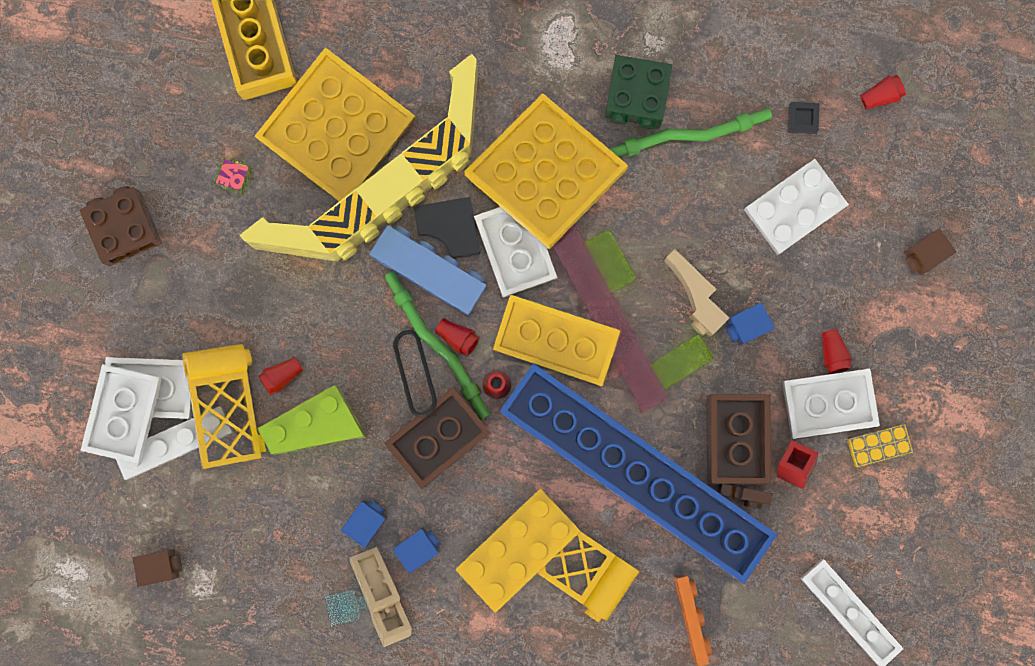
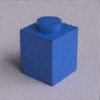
(749, 324)
(365, 522)
(417, 549)

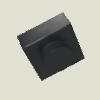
(803, 117)

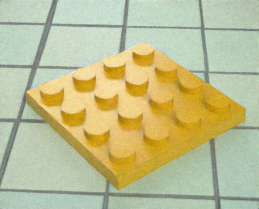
(335, 126)
(546, 170)

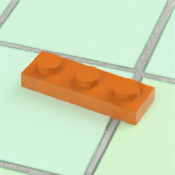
(693, 619)

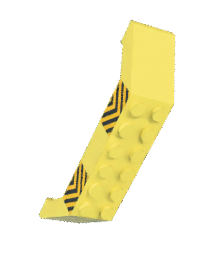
(387, 191)

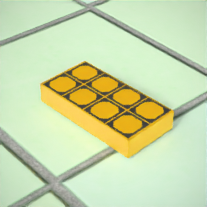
(879, 445)

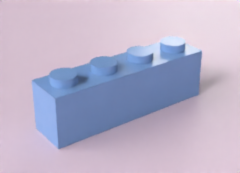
(429, 271)

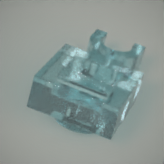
(344, 607)

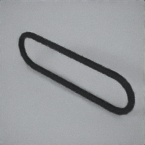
(434, 399)

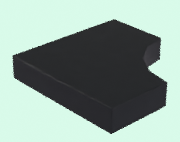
(451, 224)

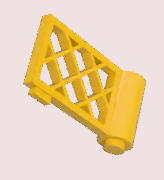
(219, 366)
(607, 585)

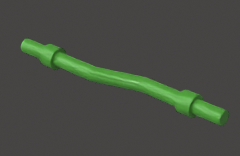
(742, 123)
(404, 300)

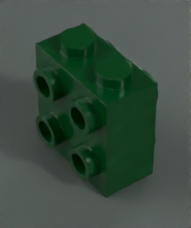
(638, 91)

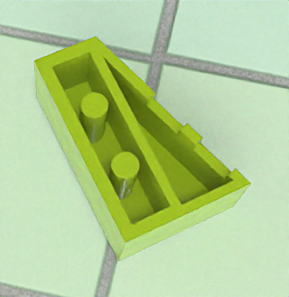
(314, 423)

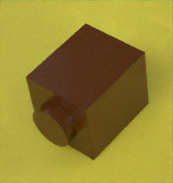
(929, 252)
(157, 567)

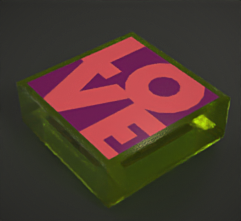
(233, 176)

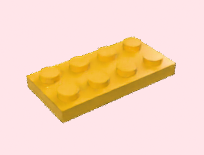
(557, 340)
(518, 550)

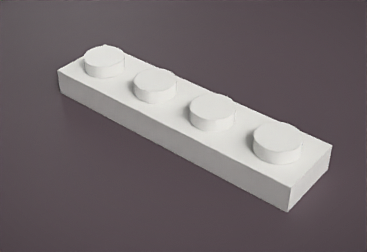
(173, 444)
(851, 613)

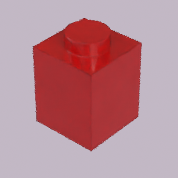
(797, 464)

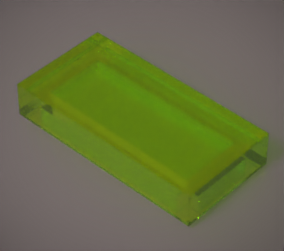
(610, 260)
(681, 361)

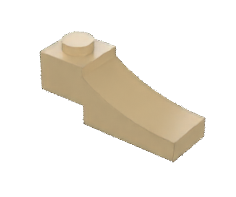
(706, 314)
(381, 597)

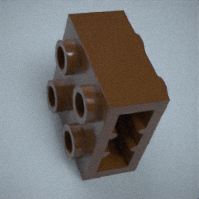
(120, 225)

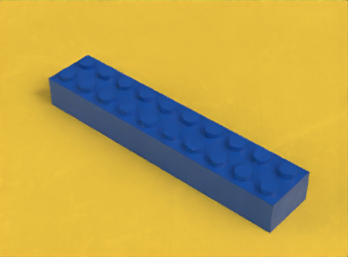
(638, 473)

